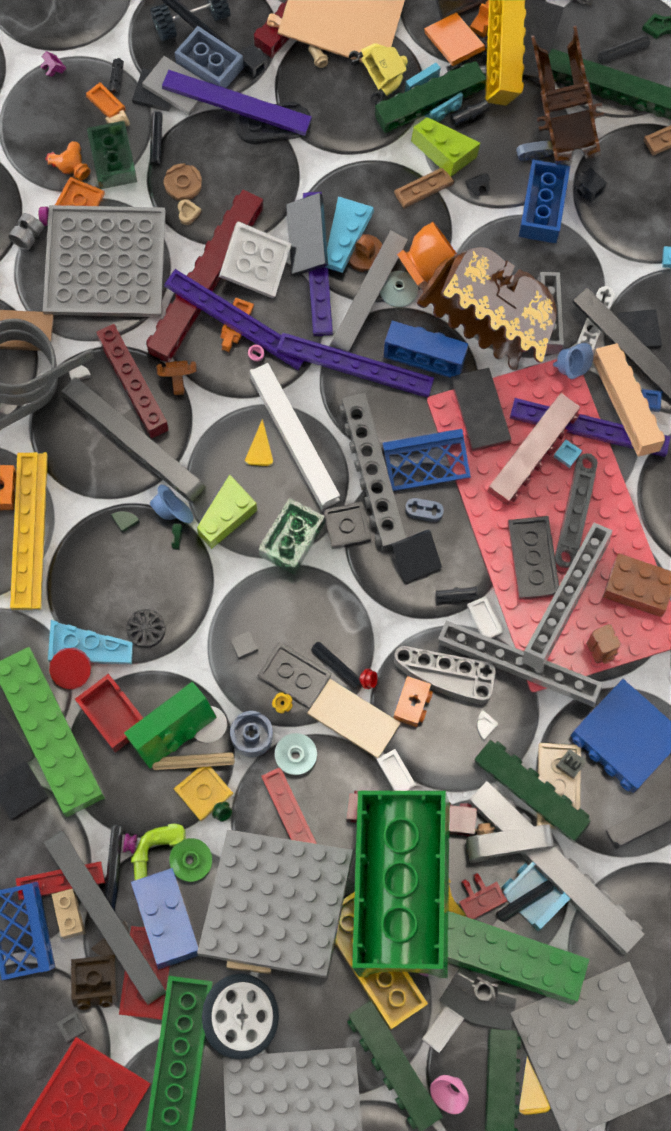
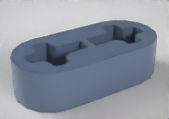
(534, 150)
(425, 505)

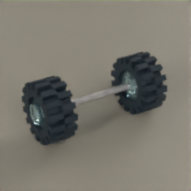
(164, 21)

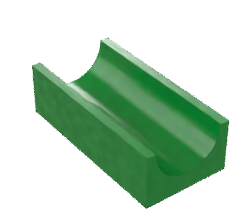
(401, 883)

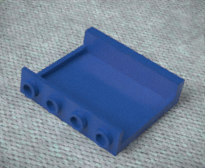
(625, 736)

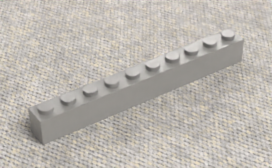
(561, 872)

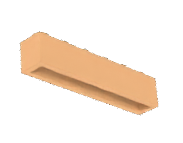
(628, 399)

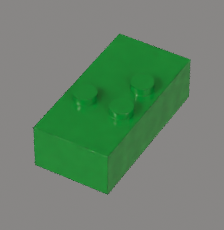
(170, 725)

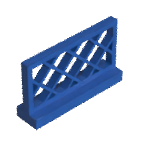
(421, 443)
(38, 927)

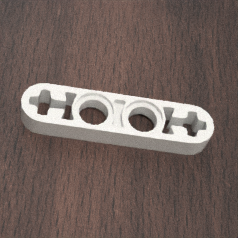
(594, 337)

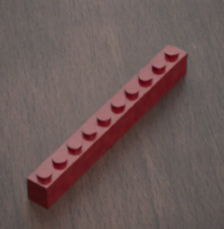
(182, 314)

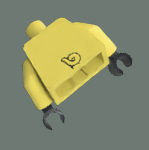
(383, 66)

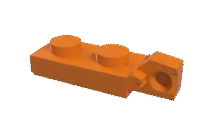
(229, 334)

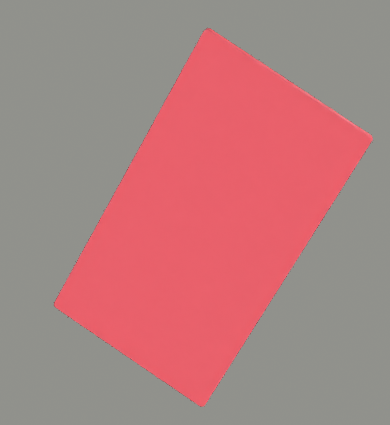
(547, 495)

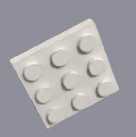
(255, 260)

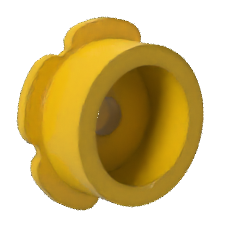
(277, 702)

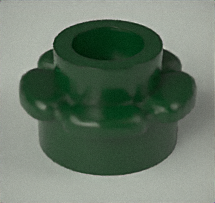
(222, 811)

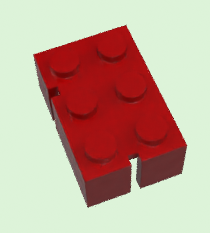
(108, 711)

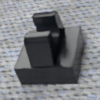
(478, 181)

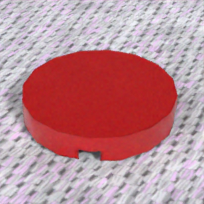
(70, 668)

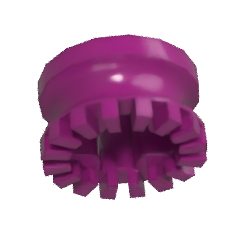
(129, 843)

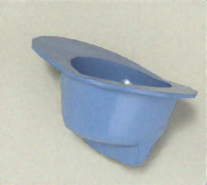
(575, 360)
(170, 506)

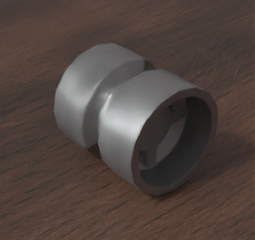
(27, 229)

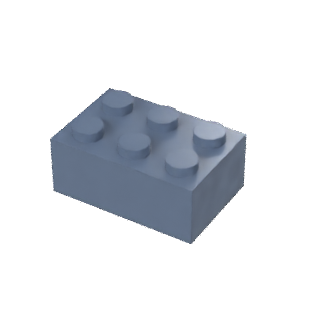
(209, 58)

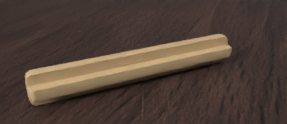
(192, 761)

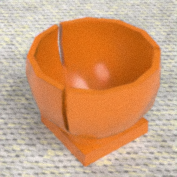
(426, 253)

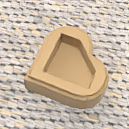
(188, 212)

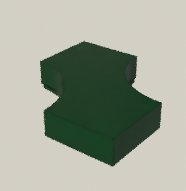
(658, 26)

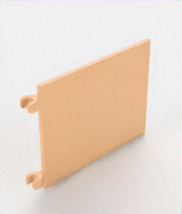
(339, 24)

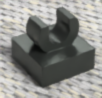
(571, 763)

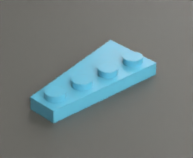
(347, 228)
(97, 647)

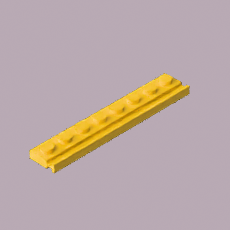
(29, 531)

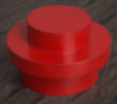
(368, 679)

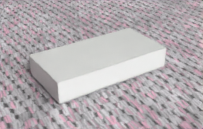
(485, 618)
(396, 771)
(442, 1029)

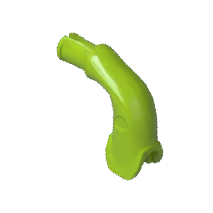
(164, 835)

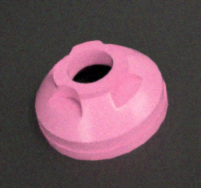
(446, 1097)

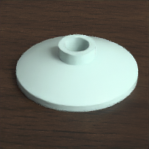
(399, 296)
(298, 744)

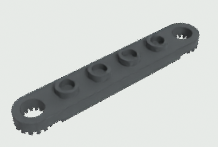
(576, 510)

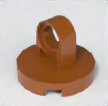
(365, 253)
(177, 370)

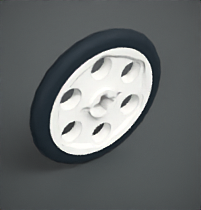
(216, 1031)

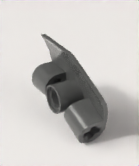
(488, 1011)

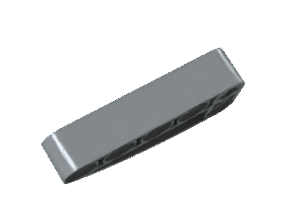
(452, 680)

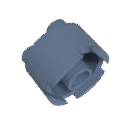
(240, 736)

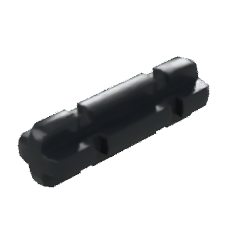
(116, 75)

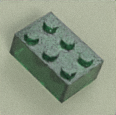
(112, 155)
(291, 536)

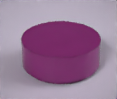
(43, 215)

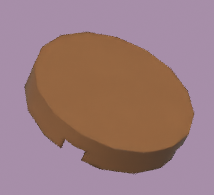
(182, 182)

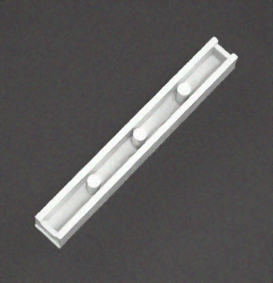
(294, 436)

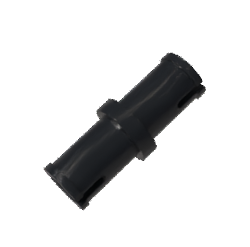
(470, 112)
(456, 594)

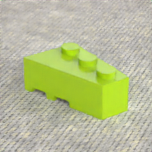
(444, 145)
(226, 513)

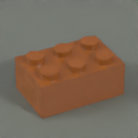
(639, 585)

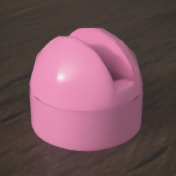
(258, 349)

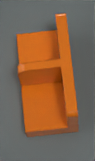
(480, 24)

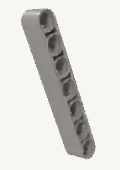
(368, 291)

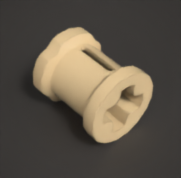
(119, 117)

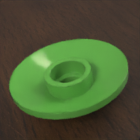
(201, 859)

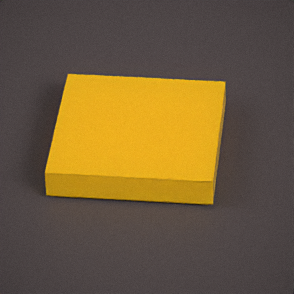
(203, 791)

